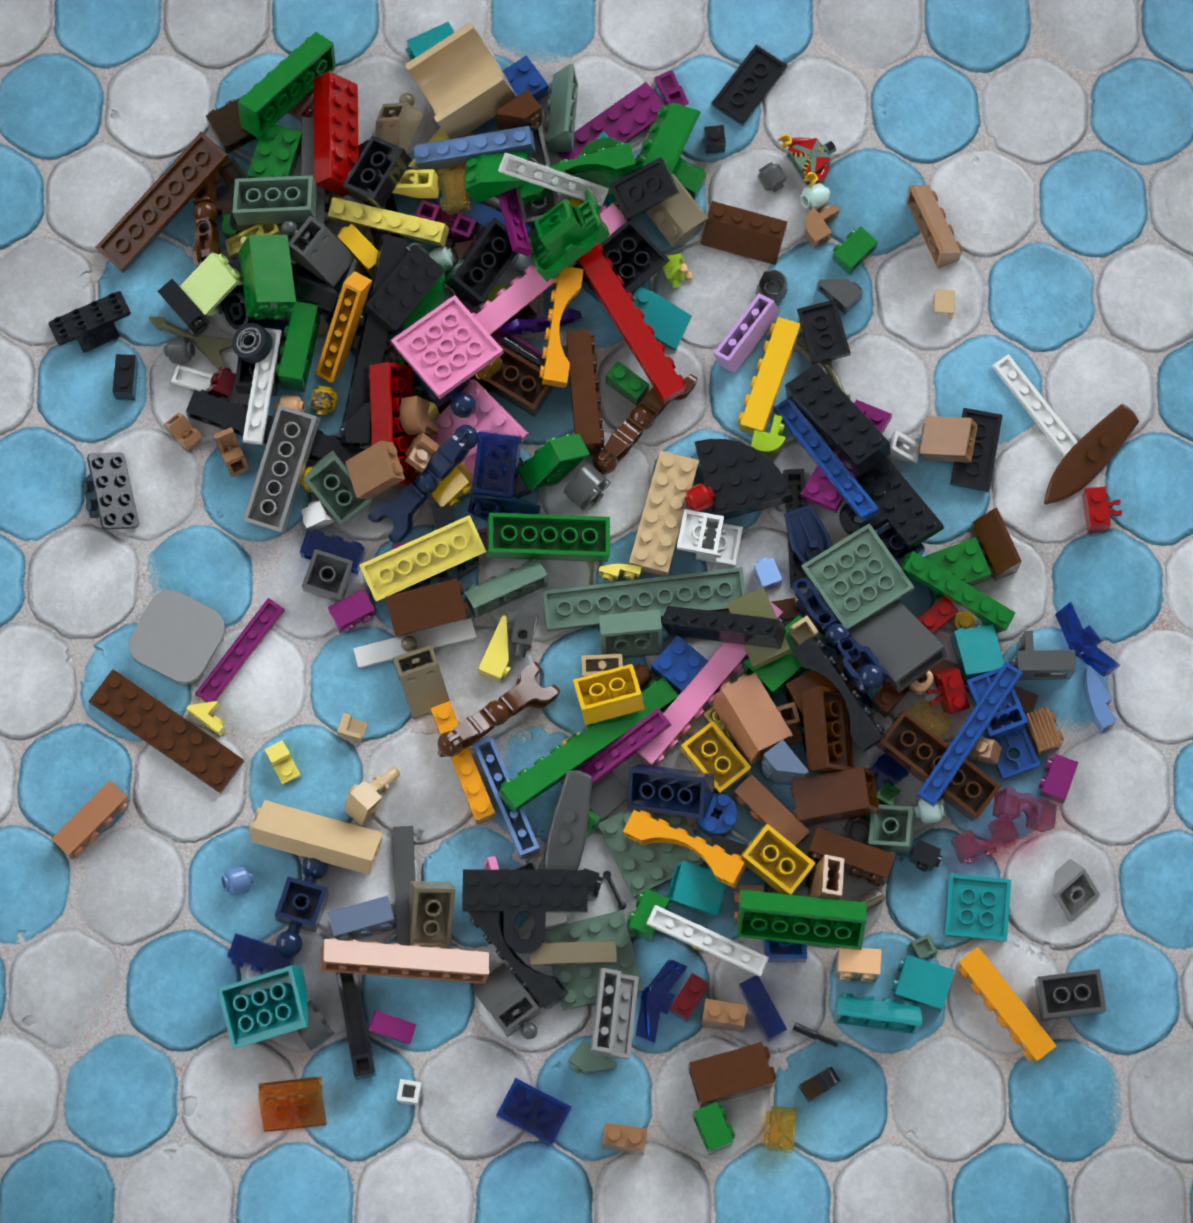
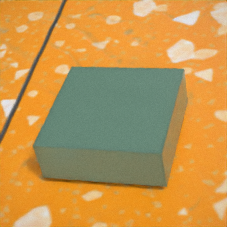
(923, 947)

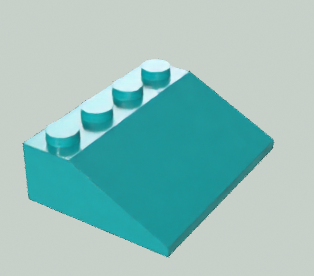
(265, 1006)
(877, 1014)

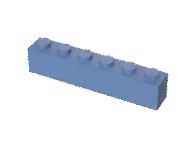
(459, 150)
(496, 775)

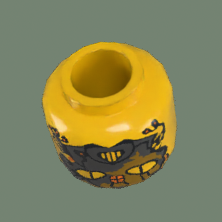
(323, 400)

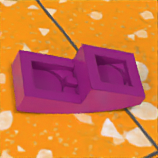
(670, 88)
(392, 1027)

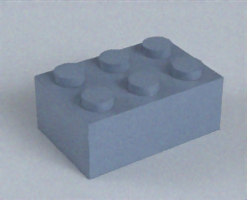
(362, 919)

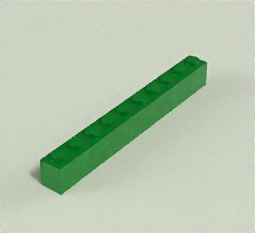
(581, 749)

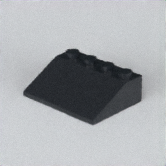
(632, 256)

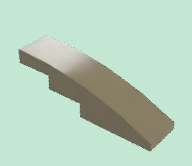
(573, 954)

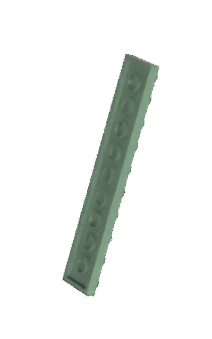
(583, 604)

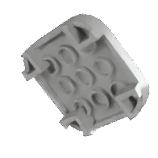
(177, 637)

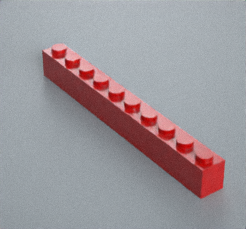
(631, 324)

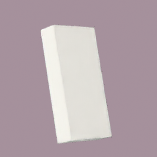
(191, 378)

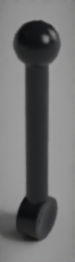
(607, 875)

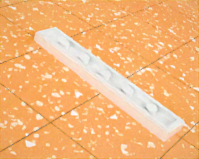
(551, 178)
(261, 393)
(1035, 405)
(437, 637)
(707, 940)

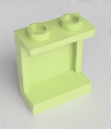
(211, 283)

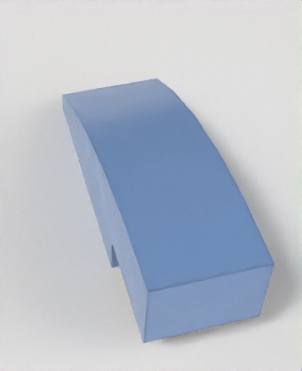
(1097, 700)

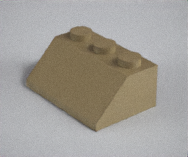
(678, 216)

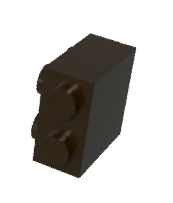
(227, 127)

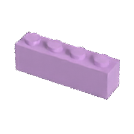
(746, 333)

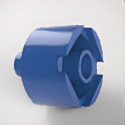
(724, 825)

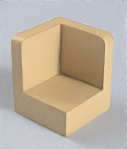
(944, 302)
(803, 630)
(351, 728)

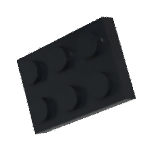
(644, 188)
(823, 332)

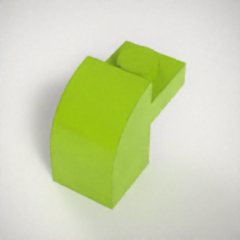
(772, 442)

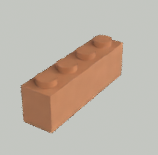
(769, 810)
(90, 820)

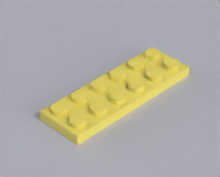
(422, 558)

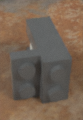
(1042, 663)

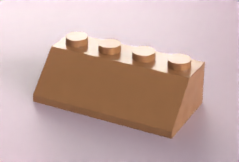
(932, 225)

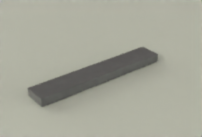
(404, 873)

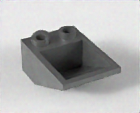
(321, 255)
(505, 1001)

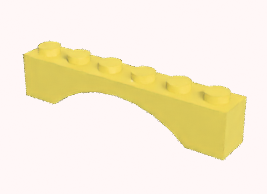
(372, 217)

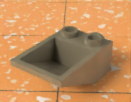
(398, 122)
(422, 683)

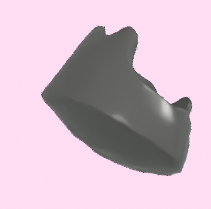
(772, 285)
(857, 829)

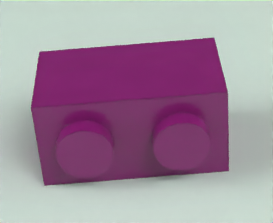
(352, 611)
(1058, 778)

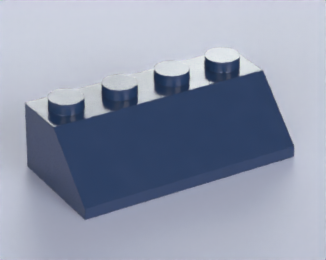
(670, 791)

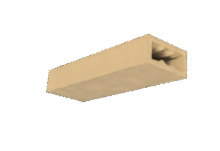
(315, 837)

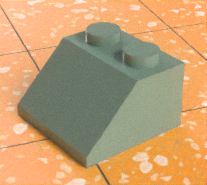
(893, 828)

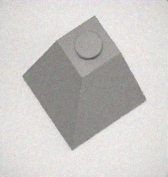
(1073, 889)

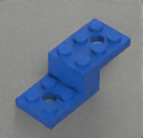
(1006, 729)

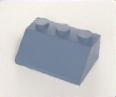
(782, 765)

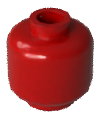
(699, 497)

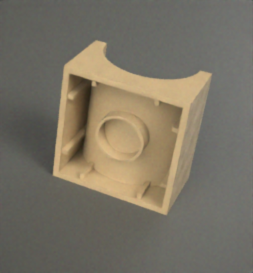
(461, 81)

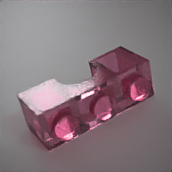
(1039, 812)
(969, 848)

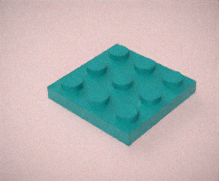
(977, 907)

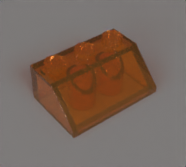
(292, 1104)

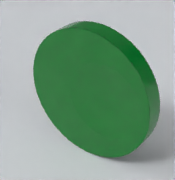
(600, 177)

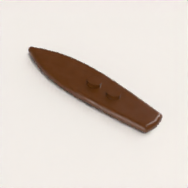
(1091, 454)

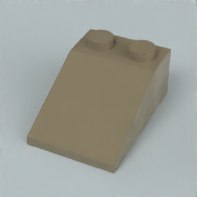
(430, 913)

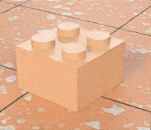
(858, 964)

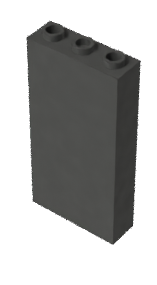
(900, 644)

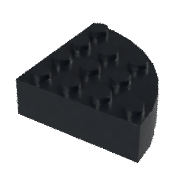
(740, 478)

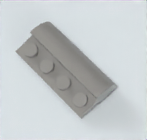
(614, 1014)

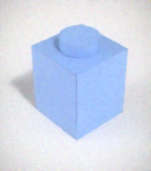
(767, 573)

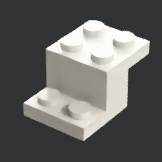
(709, 538)

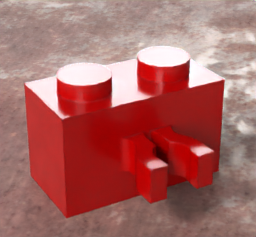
(1097, 509)
(950, 691)

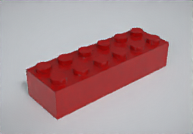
(335, 131)
(387, 386)

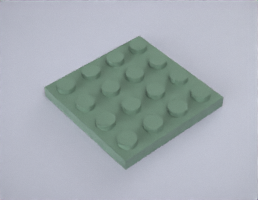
(857, 577)
(648, 864)
(582, 980)

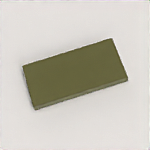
(758, 605)

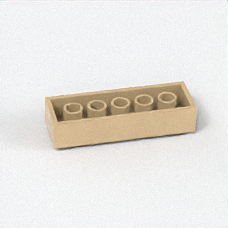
(663, 514)

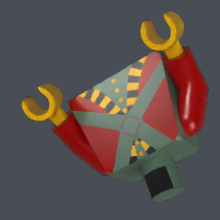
(808, 157)

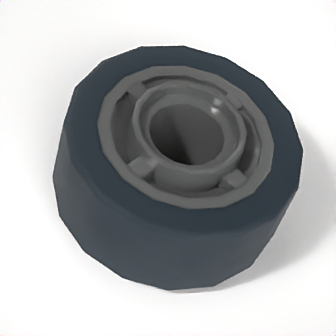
(255, 335)

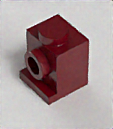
(222, 382)

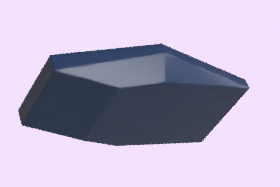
(483, 504)
(806, 533)

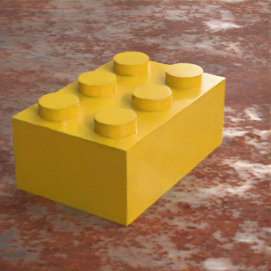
(608, 694)
(714, 754)
(776, 860)

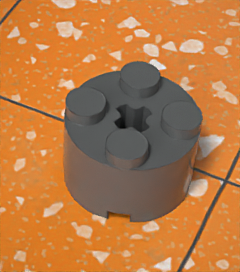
(586, 487)
(316, 1031)

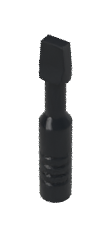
(812, 1034)

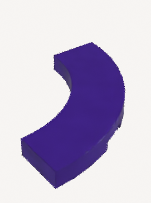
(540, 324)

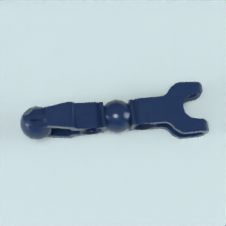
(425, 482)
(839, 638)

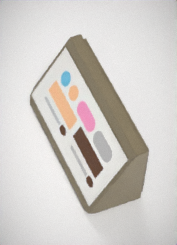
(872, 898)

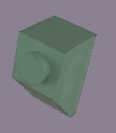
(584, 1061)

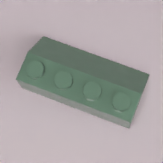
(562, 110)
(506, 588)

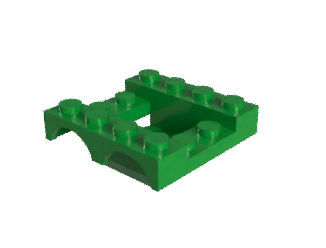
(563, 238)

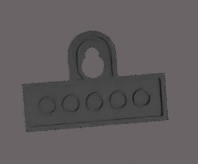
(897, 506)
(525, 892)

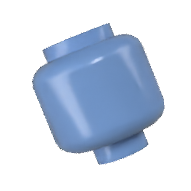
(237, 880)

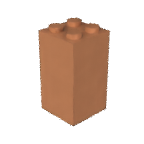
(750, 717)

